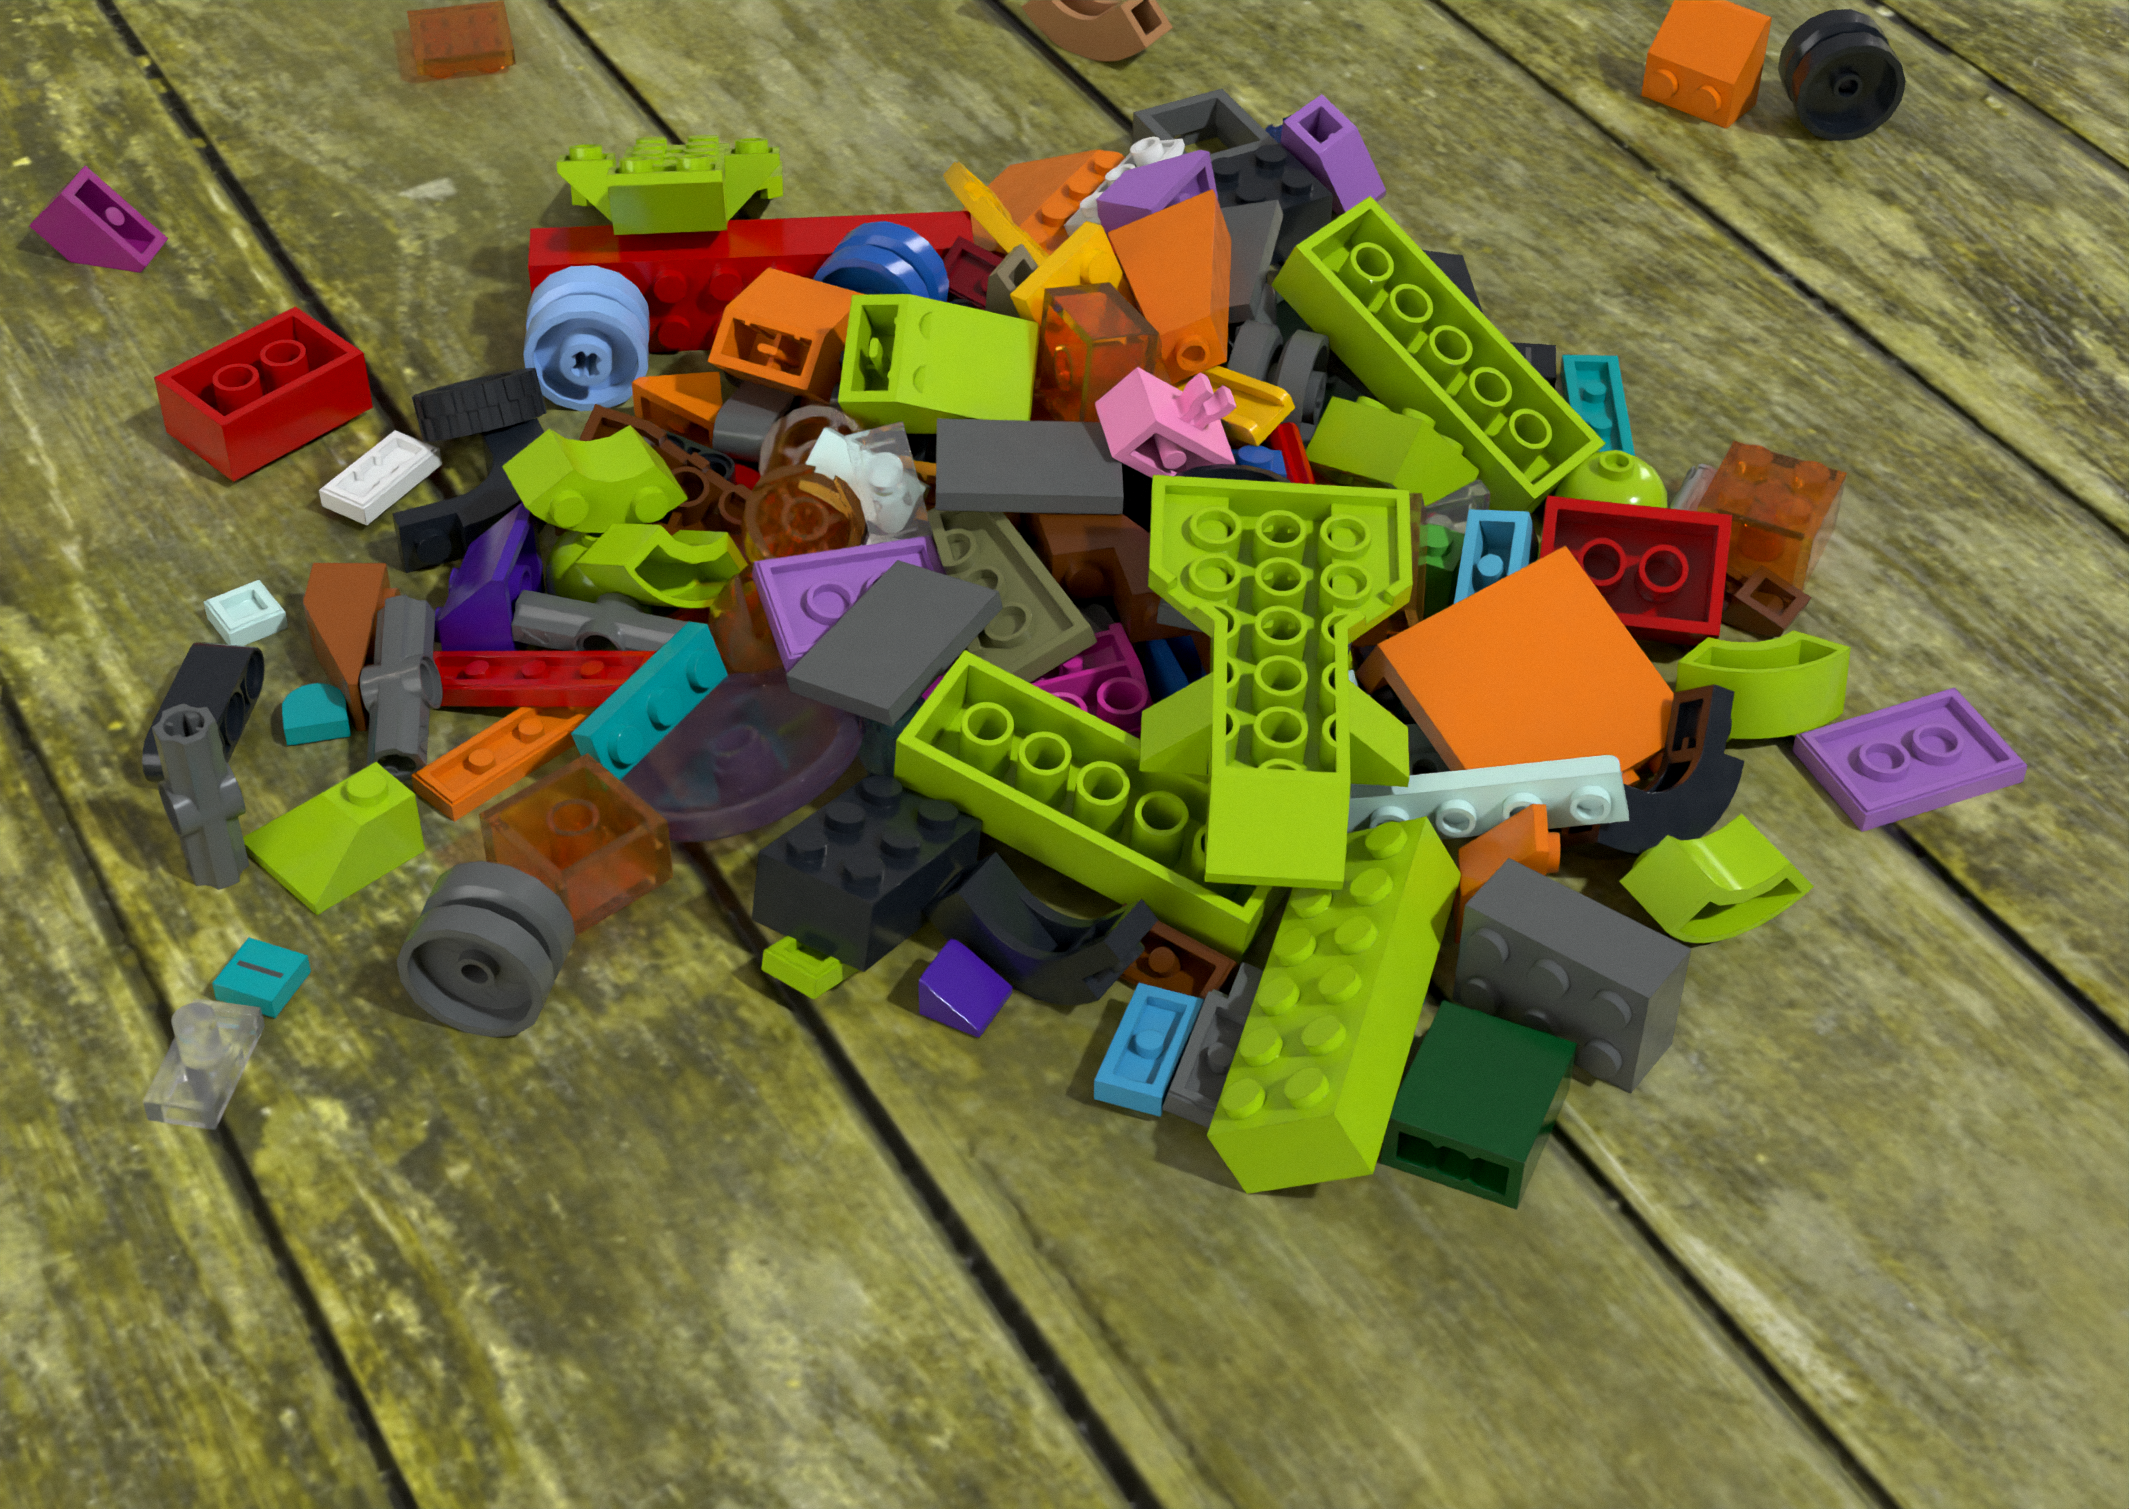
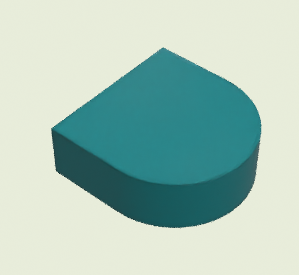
(315, 714)

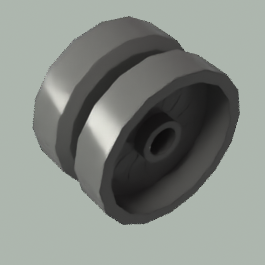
(1297, 368)
(486, 949)

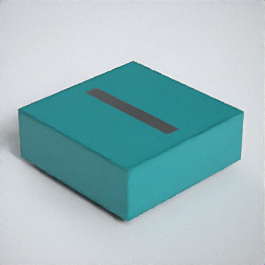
(262, 976)

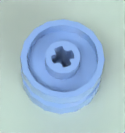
(587, 337)

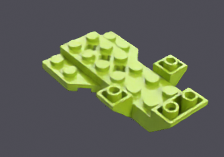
(672, 185)
(1281, 591)

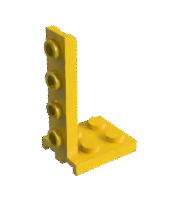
(1090, 260)

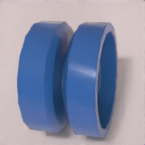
(886, 261)

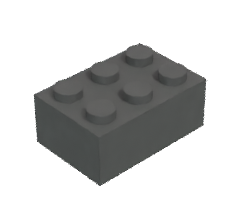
(1571, 971)

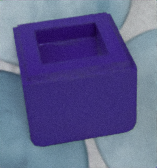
(961, 990)

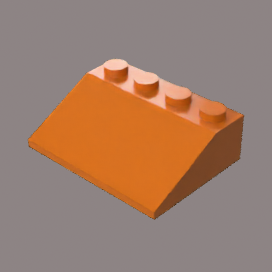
(1046, 195)

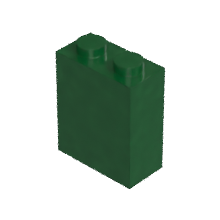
(1479, 1104)

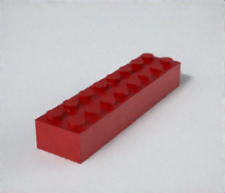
(697, 274)

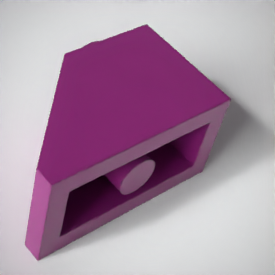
(97, 226)

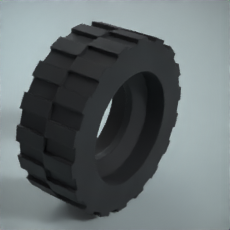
(479, 404)

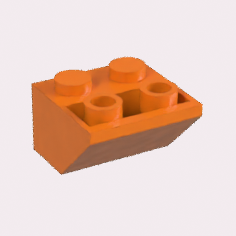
(785, 334)

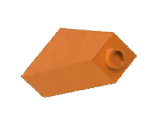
(1181, 280)

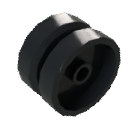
(1841, 75)

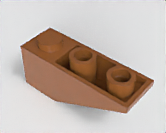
(342, 624)

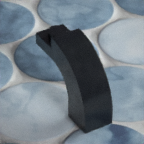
(446, 528)
(1686, 793)
(1031, 943)

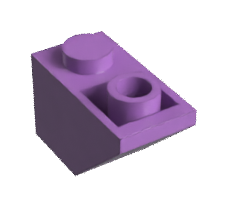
(1332, 153)

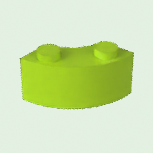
(594, 481)
(662, 568)
(1777, 683)
(1715, 883)

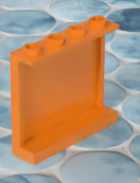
(1528, 676)

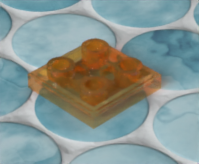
(461, 39)

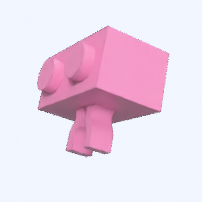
(1164, 428)

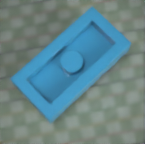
(1147, 1049)

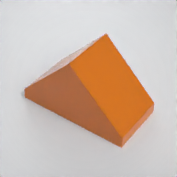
(680, 403)

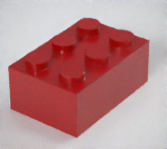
(264, 393)
(1649, 563)

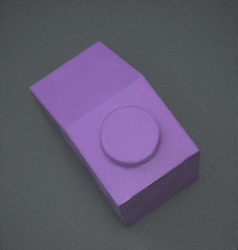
(1154, 188)

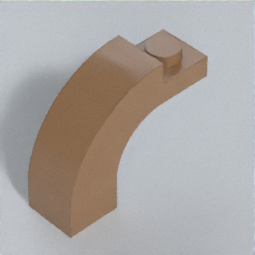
(1100, 27)

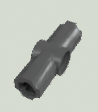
(575, 625)
(401, 686)
(201, 796)

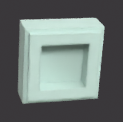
(246, 614)

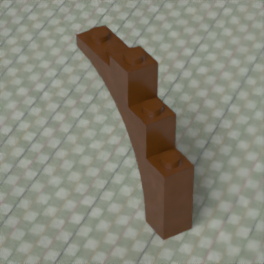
(1111, 558)

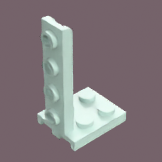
(1481, 798)

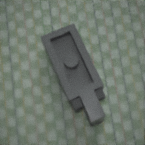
(1212, 1049)

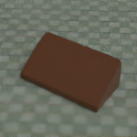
(1180, 964)

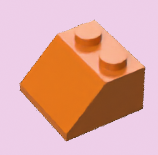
(1708, 60)

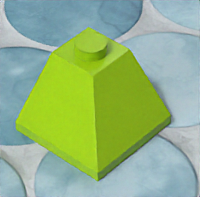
(340, 838)

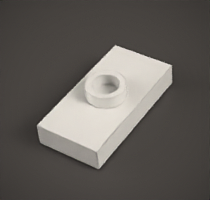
(380, 477)

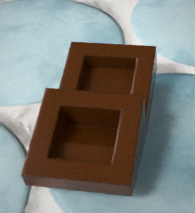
(1761, 602)

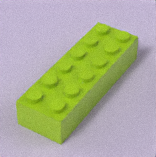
(1436, 353)
(1076, 800)
(1337, 1014)

